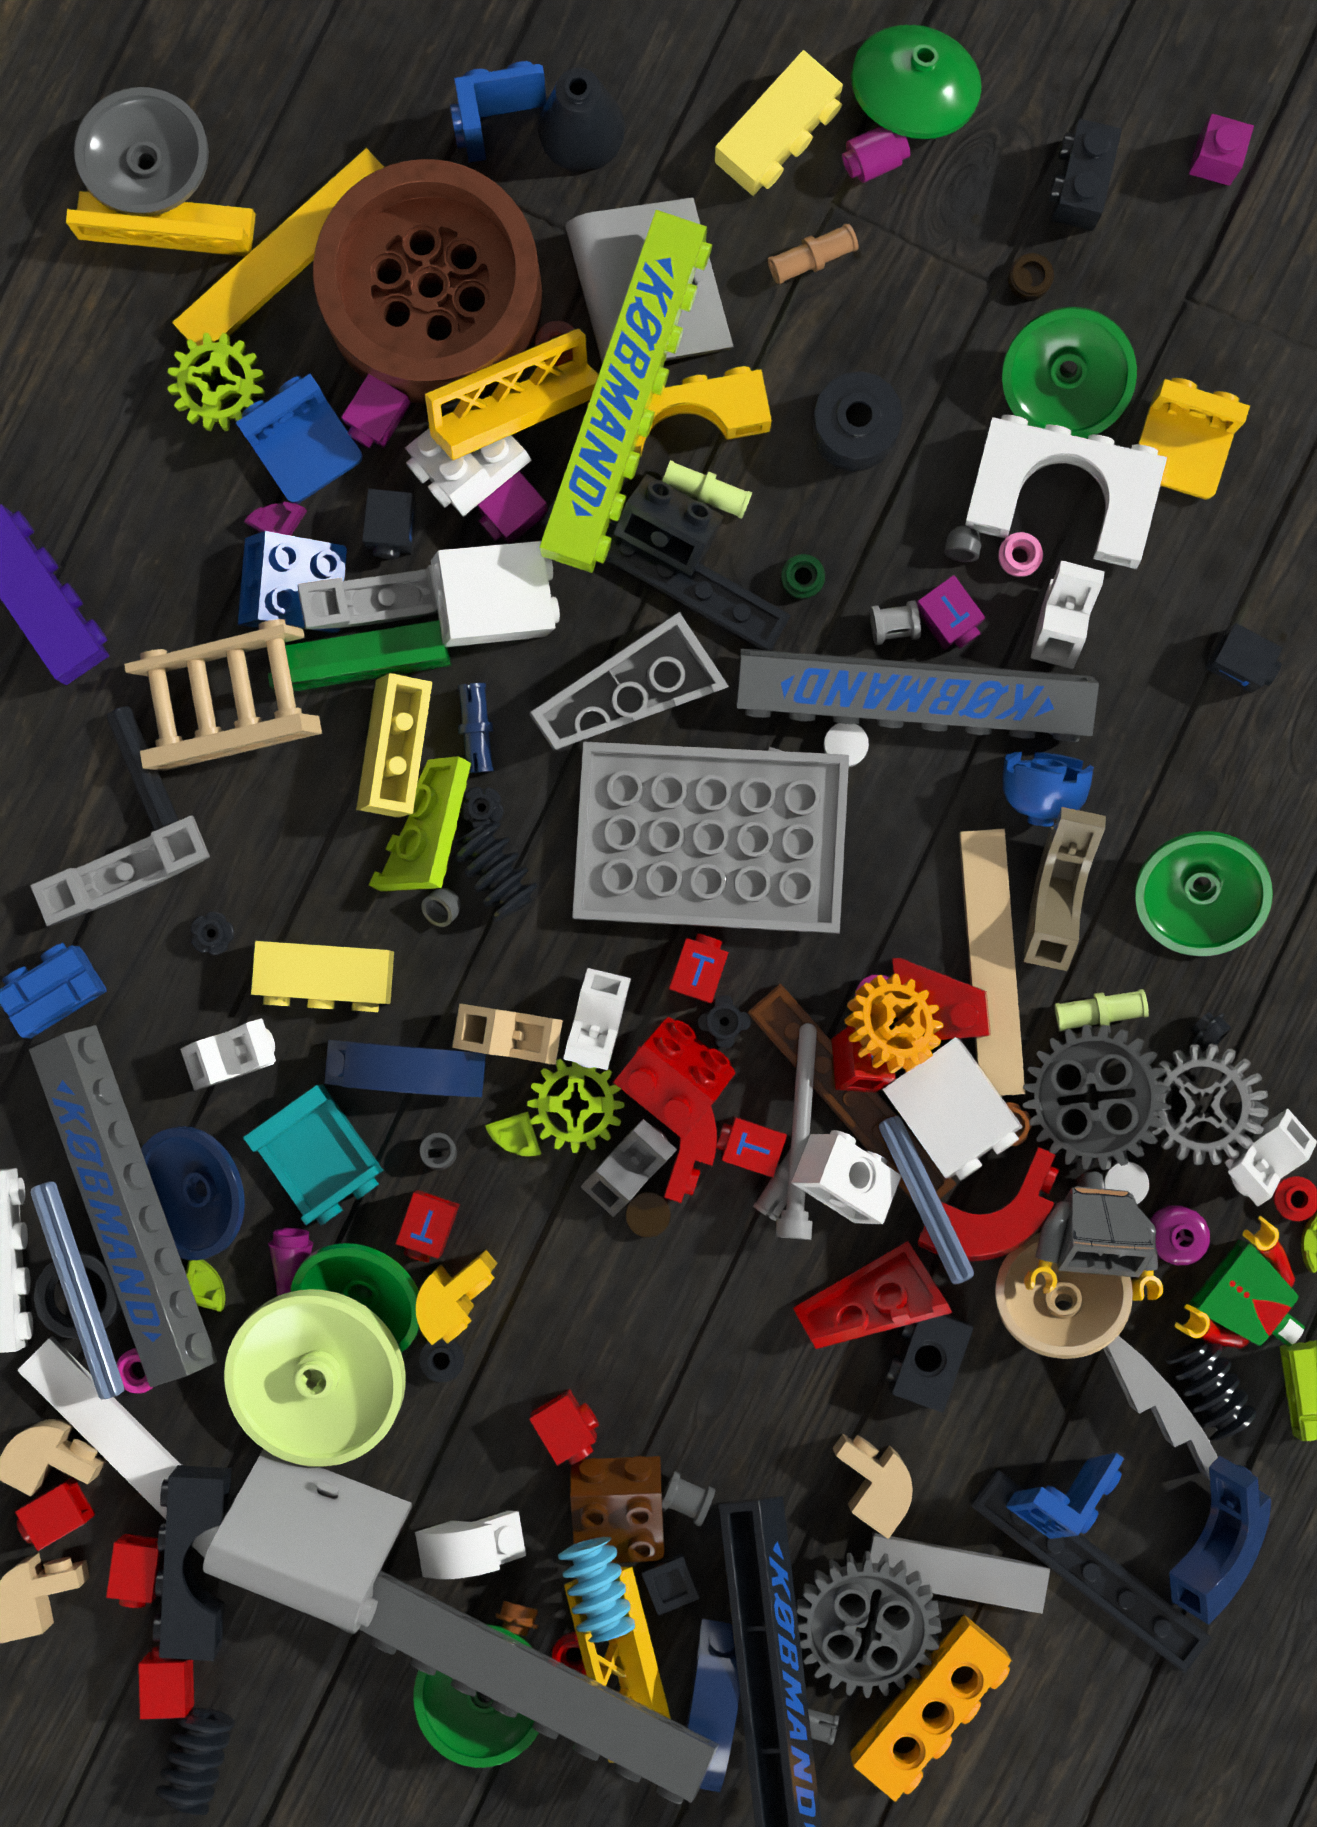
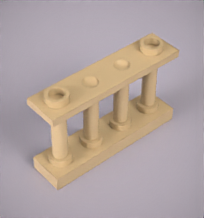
(249, 730)

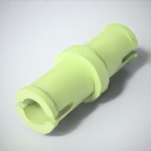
(707, 489)
(1101, 1010)

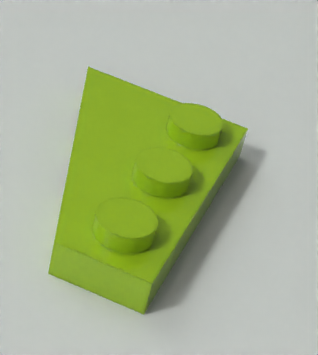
(425, 842)

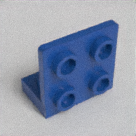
(274, 569)
(1069, 1514)

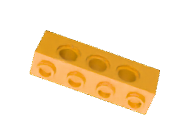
(903, 1717)

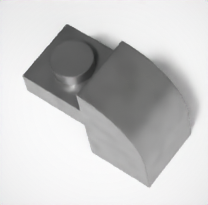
(628, 1167)

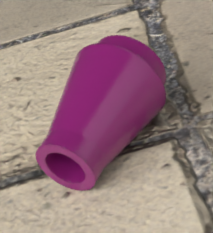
(287, 1254)

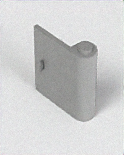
(606, 255)
(305, 1546)

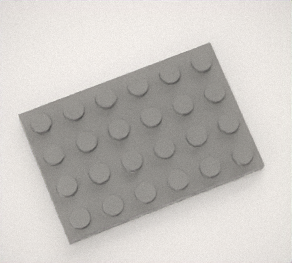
(711, 837)

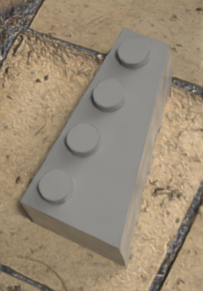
(641, 680)

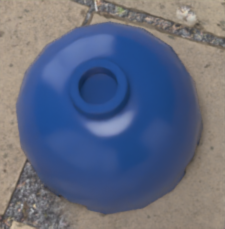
(1045, 785)

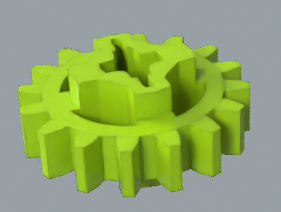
(219, 362)
(555, 1103)

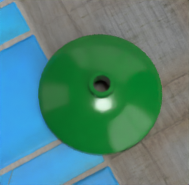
(916, 81)
(1081, 400)
(1207, 916)
(349, 1268)
(467, 1726)

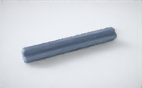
(926, 1200)

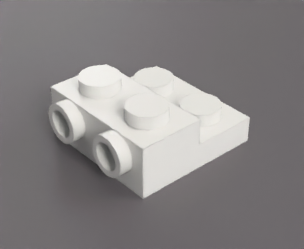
(467, 478)

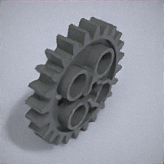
(1101, 1137)
(907, 1633)

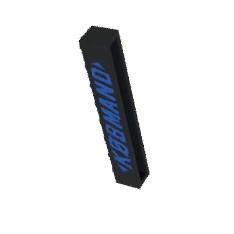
(769, 1663)

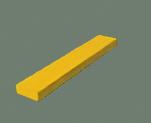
(271, 262)

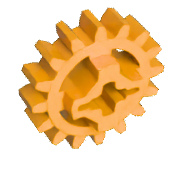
(913, 1033)

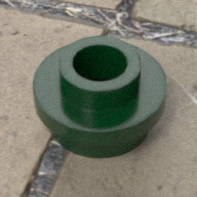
(806, 563)

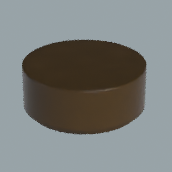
(1030, 277)
(648, 1214)

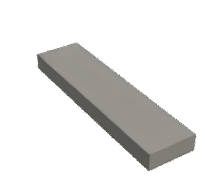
(968, 1573)

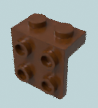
(620, 1502)

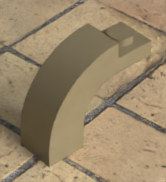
(1060, 888)

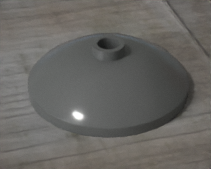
(138, 128)

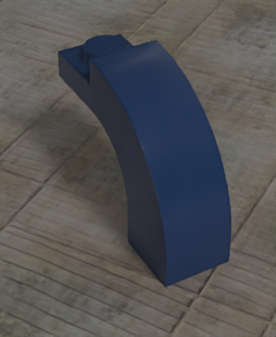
(405, 1069)
(1228, 1545)
(715, 1696)

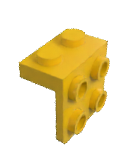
(1193, 434)

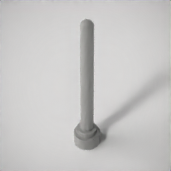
(794, 1219)

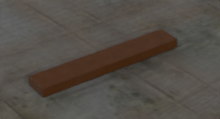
(861, 1112)

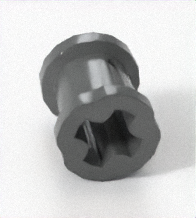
(687, 1498)

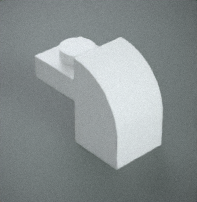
(1066, 614)
(597, 1019)
(229, 1054)
(1275, 1154)
(470, 1548)

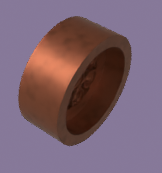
(377, 230)

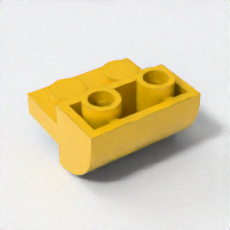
(446, 1301)

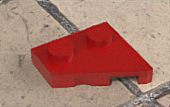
(960, 1005)

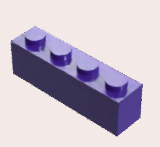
(44, 606)

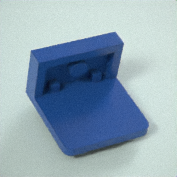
(493, 93)
(299, 439)

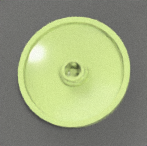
(315, 1378)

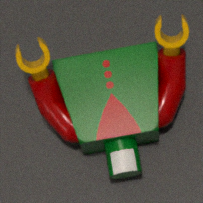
(1247, 1295)

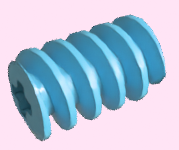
(598, 1589)

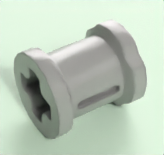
(895, 622)

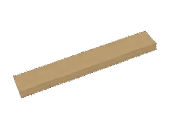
(992, 955)

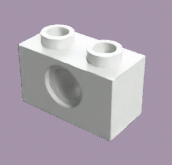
(846, 1177)

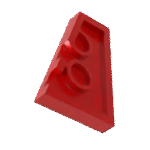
(873, 1300)

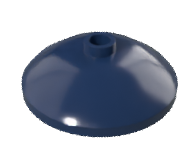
(196, 1190)

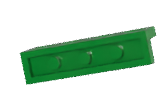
(366, 656)

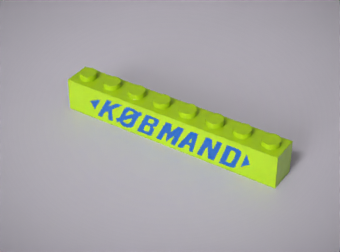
(624, 392)

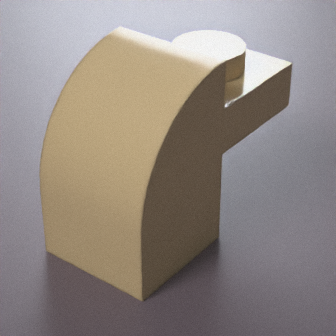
(507, 1033)
(41, 1447)
(887, 1487)
(25, 1593)

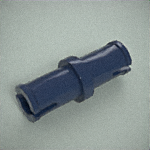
(475, 727)

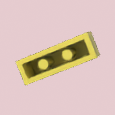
(779, 124)
(394, 745)
(322, 975)

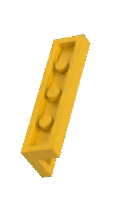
(186, 227)
(512, 404)
(630, 1652)

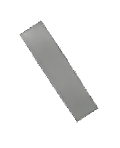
(1147, 1390)

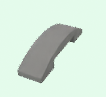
(367, 600)
(121, 872)

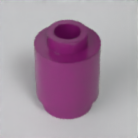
(874, 153)

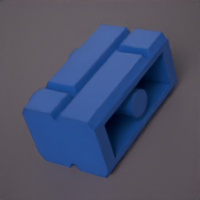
(50, 990)

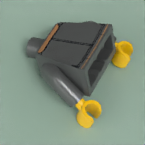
(1098, 1234)

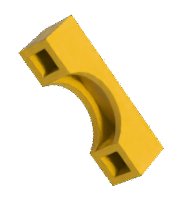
(731, 402)

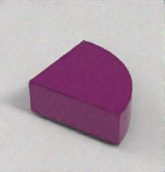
(276, 518)

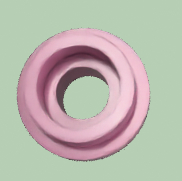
(1029, 545)

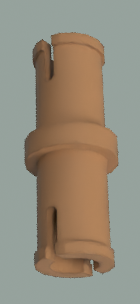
(813, 253)

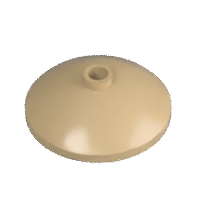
(1094, 1320)

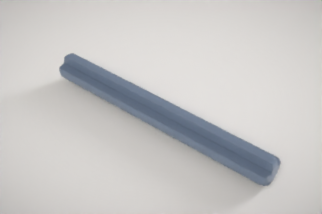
(77, 1290)

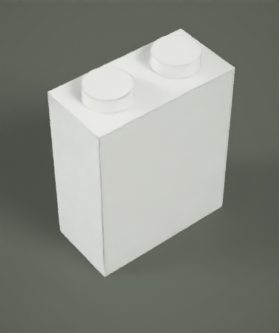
(494, 593)
(954, 1110)

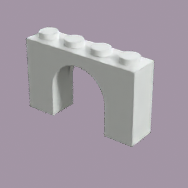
(1126, 476)
(15, 1281)

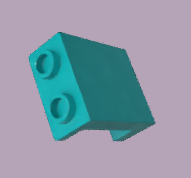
(316, 1155)

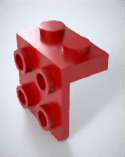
(676, 1076)

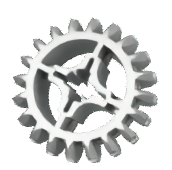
(1222, 1119)

